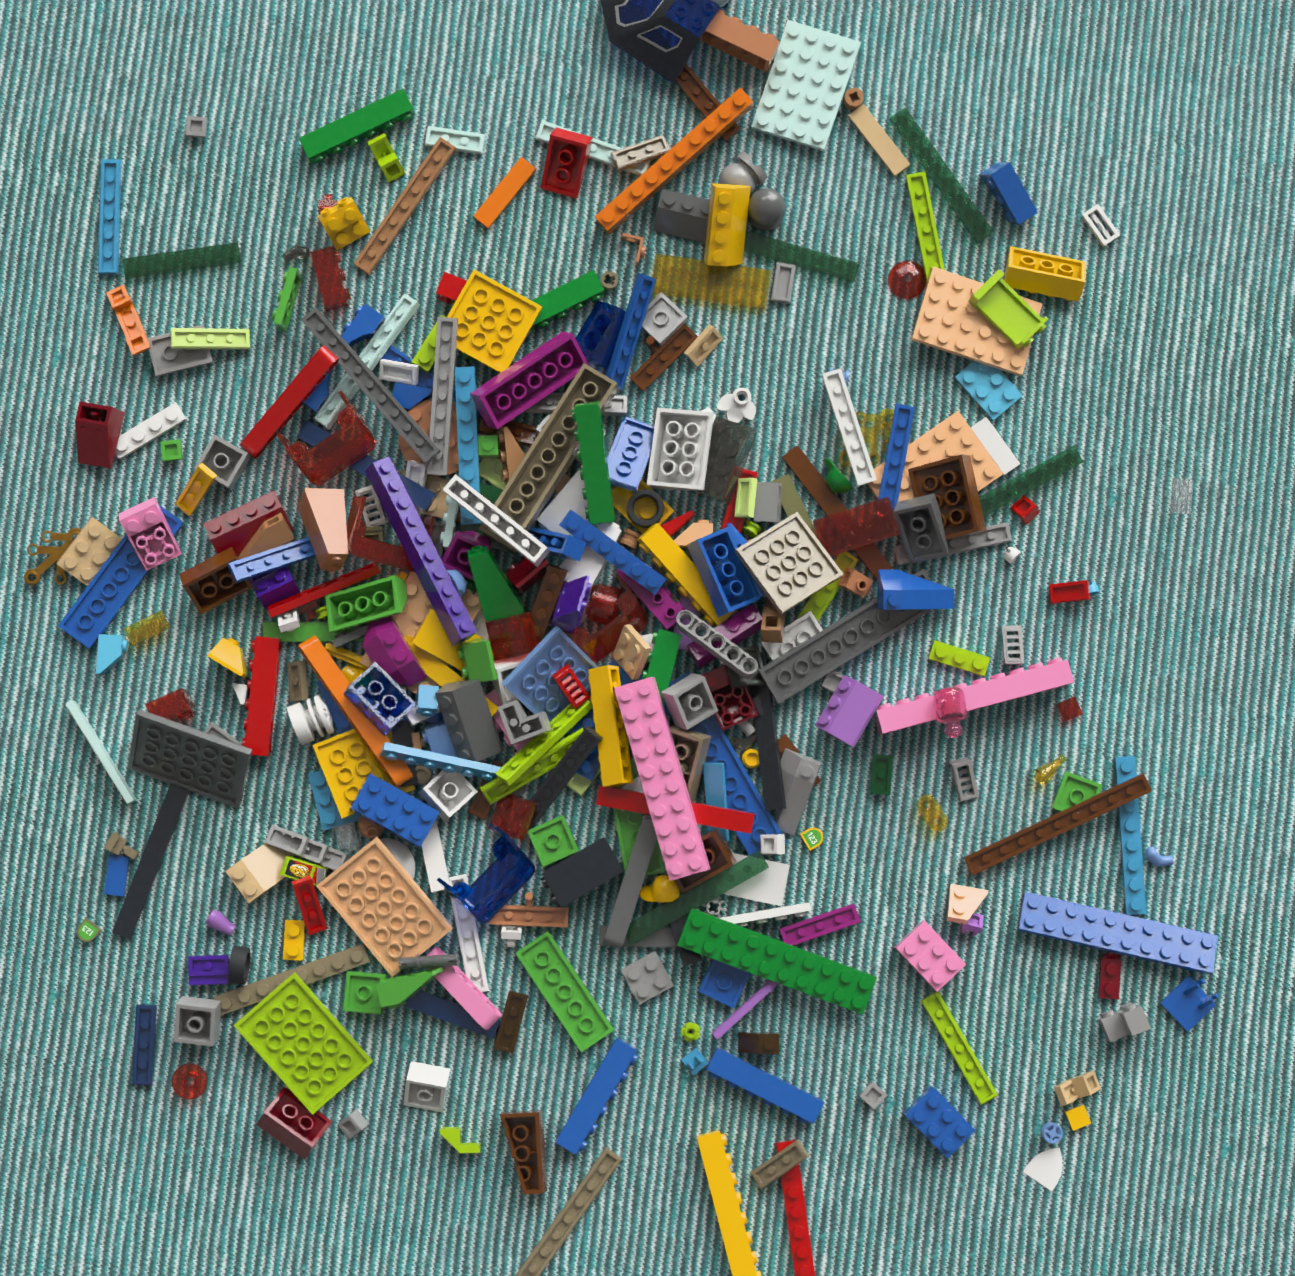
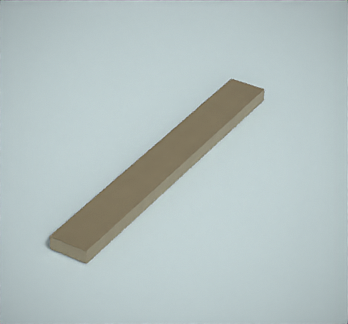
(570, 1214)

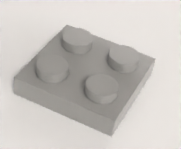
(663, 319)
(647, 977)

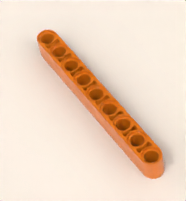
(336, 684)

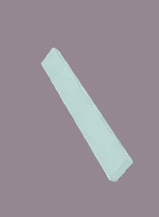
(370, 356)

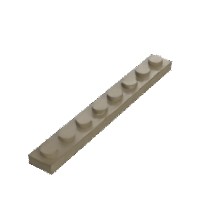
(308, 973)

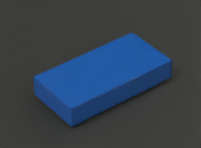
(117, 875)

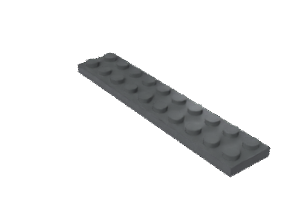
(834, 646)

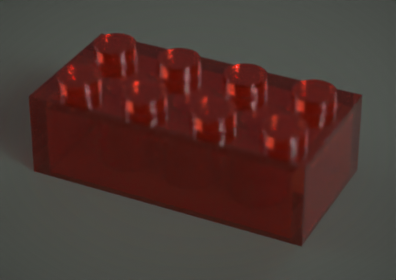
(857, 527)

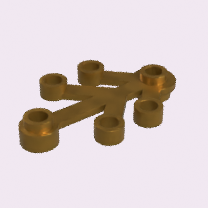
(56, 553)

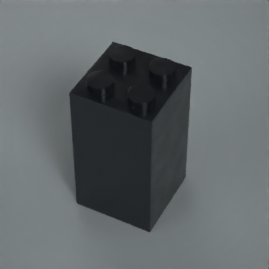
(581, 872)

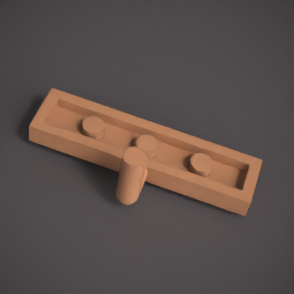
(531, 915)

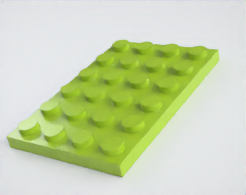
(303, 1043)

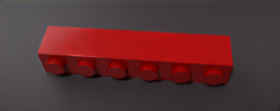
(262, 695)

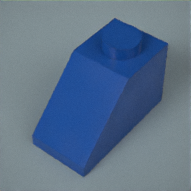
(410, 395)

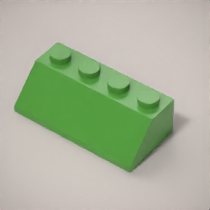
(366, 603)

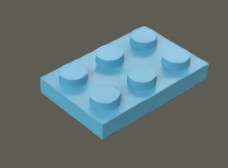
(988, 388)

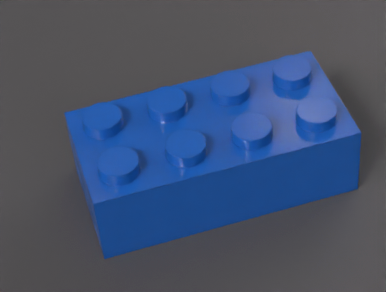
(723, 572)
(394, 810)

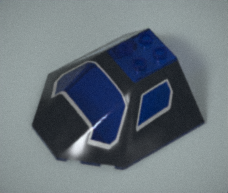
(659, 31)

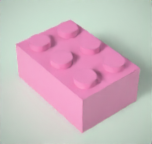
(930, 955)

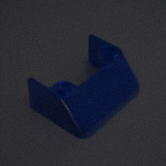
(496, 883)

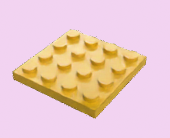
(492, 321)
(346, 766)

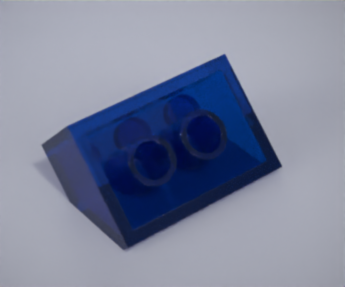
(600, 333)
(379, 698)

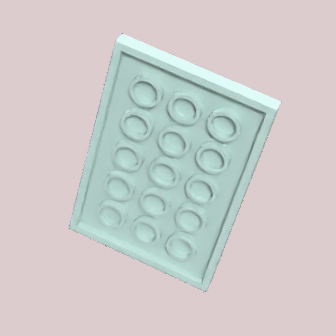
(806, 85)

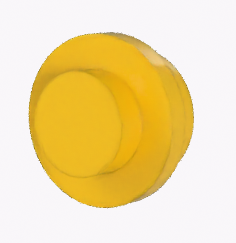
(751, 758)

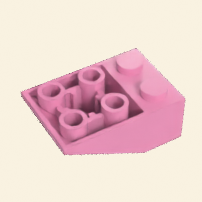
(149, 533)

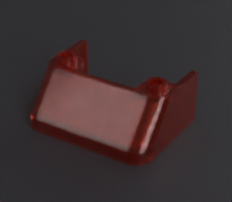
(337, 450)
(374, 549)
(605, 640)

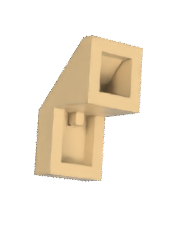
(1077, 1087)

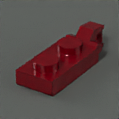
(1109, 976)

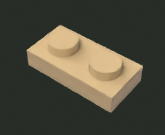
(703, 345)

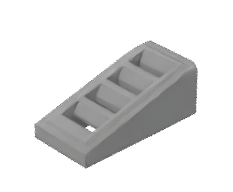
(1012, 661)
(955, 773)

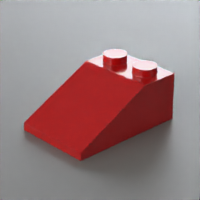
(566, 162)

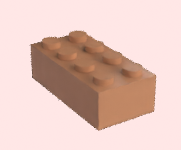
(741, 41)

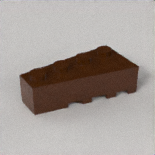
(527, 1147)

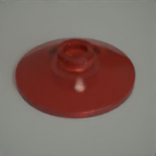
(903, 288)

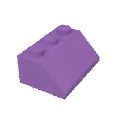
(849, 711)

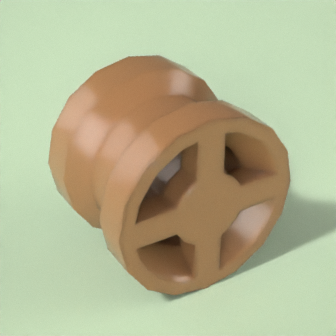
(851, 102)
(629, 538)

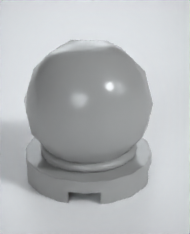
(743, 173)

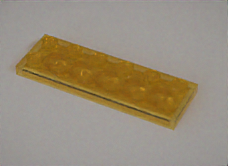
(711, 283)

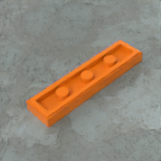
(504, 193)

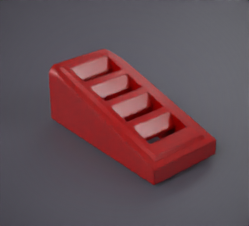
(674, 525)
(577, 696)

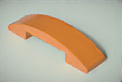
(129, 320)

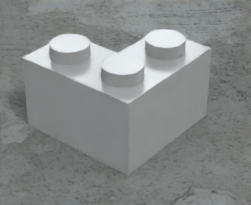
(519, 726)
(1126, 1021)

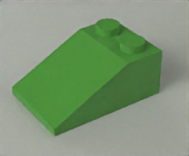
(398, 989)

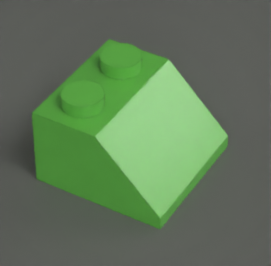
(477, 660)

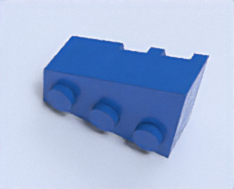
(1009, 192)

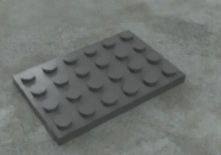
(189, 758)

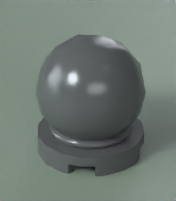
(766, 209)

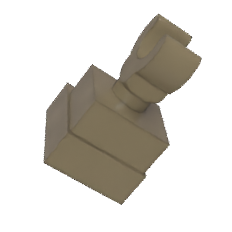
(118, 844)

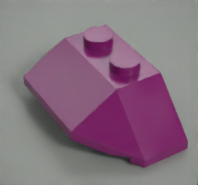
(391, 651)

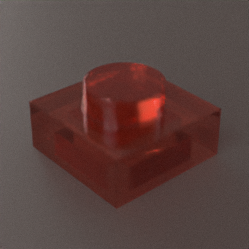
(1069, 709)

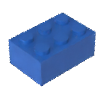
(939, 1121)

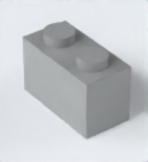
(768, 502)

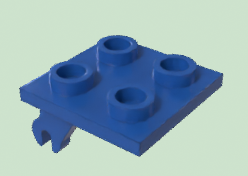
(1188, 1002)

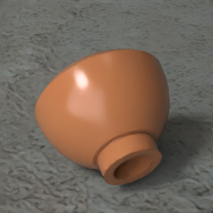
(368, 829)

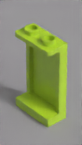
(1007, 311)

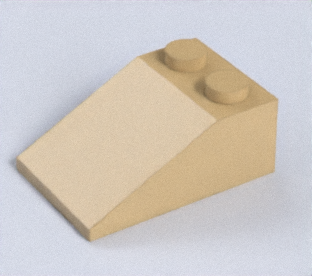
(258, 872)

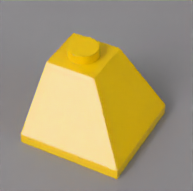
(230, 656)

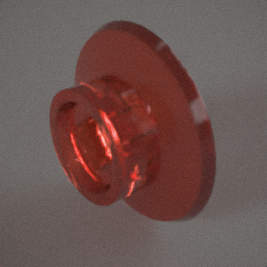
(180, 1083)

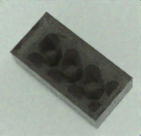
(726, 459)

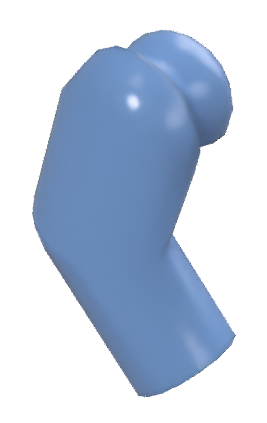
(1156, 859)

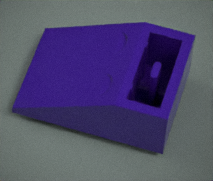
(274, 586)
(571, 604)

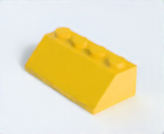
(726, 224)
(1045, 274)

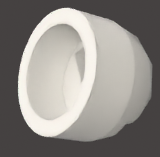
(1012, 555)

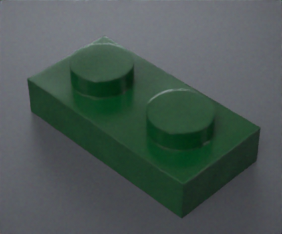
(881, 774)

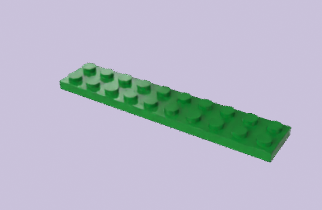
(776, 961)

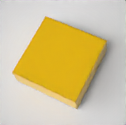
(1077, 1117)

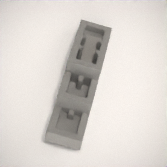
(305, 848)

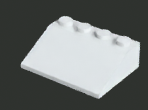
(680, 449)

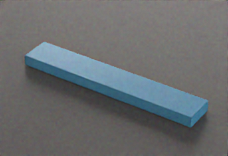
(109, 217)

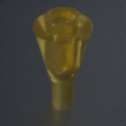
(1045, 773)

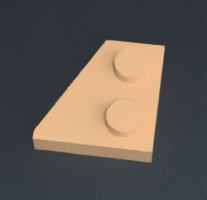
(964, 902)

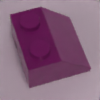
(457, 551)

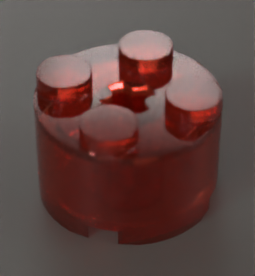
(603, 604)

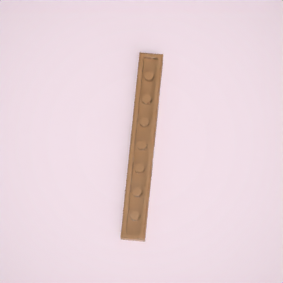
(404, 206)

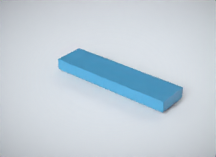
(716, 790)

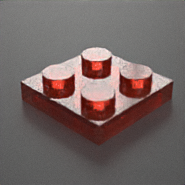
(513, 816)

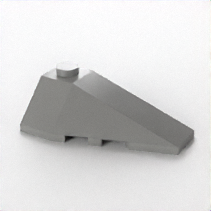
(798, 780)

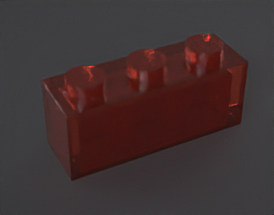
(330, 278)

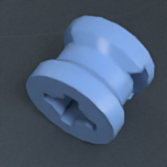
(1052, 1136)

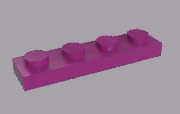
(820, 925)

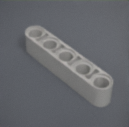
(712, 636)

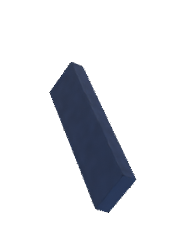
(144, 1044)

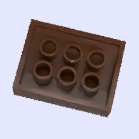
(956, 494)

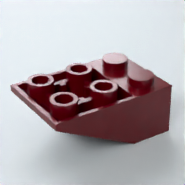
(97, 433)
(732, 703)

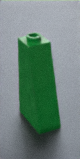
(493, 587)

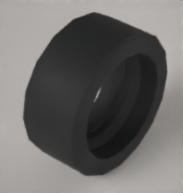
(641, 494)
(239, 965)

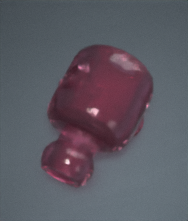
(950, 709)

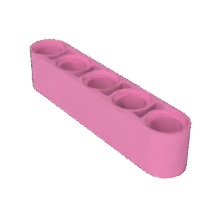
(467, 994)

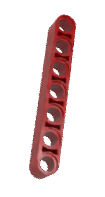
(289, 402)

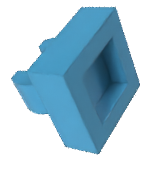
(694, 1061)

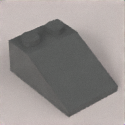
(921, 528)

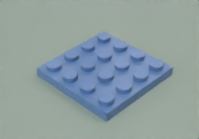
(533, 679)

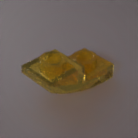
(146, 628)

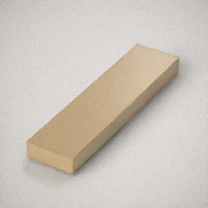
(879, 140)

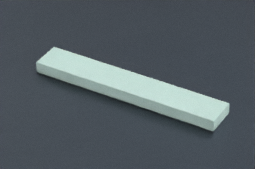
(599, 151)
(101, 752)

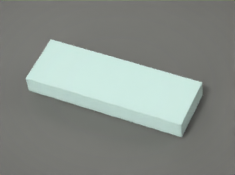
(462, 140)

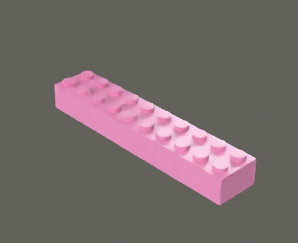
(978, 695)
(662, 778)

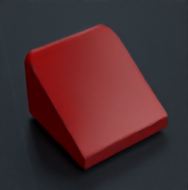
(1025, 509)

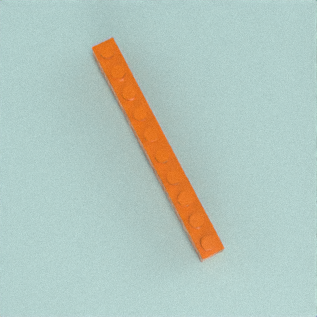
(674, 161)

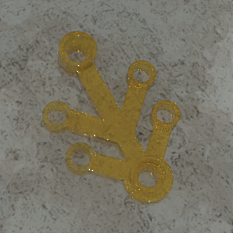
(871, 433)

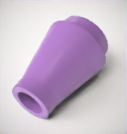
(219, 922)

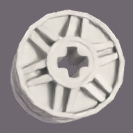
(311, 719)

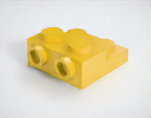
(343, 223)

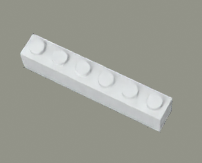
(496, 520)

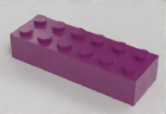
(529, 380)

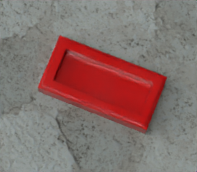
(1069, 592)

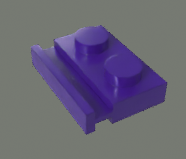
(208, 969)

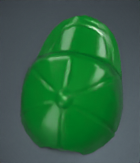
(835, 479)

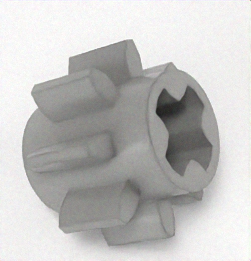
(718, 908)

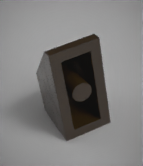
(758, 1042)

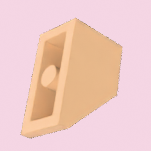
(694, 532)

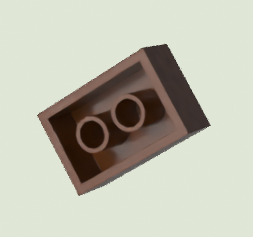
(212, 582)
(718, 856)

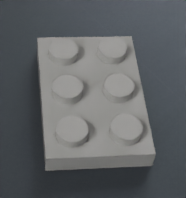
(174, 360)

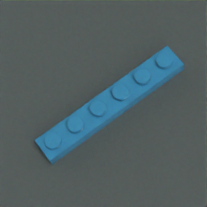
(435, 760)

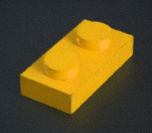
(294, 940)

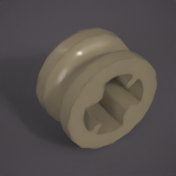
(611, 275)

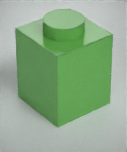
(488, 447)

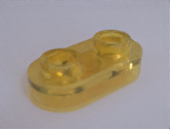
(932, 812)

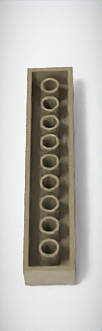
(550, 453)

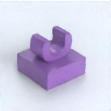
(974, 925)

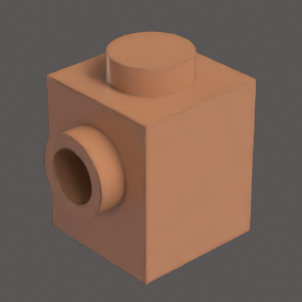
(855, 583)

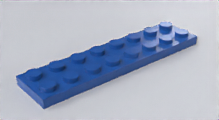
(109, 590)

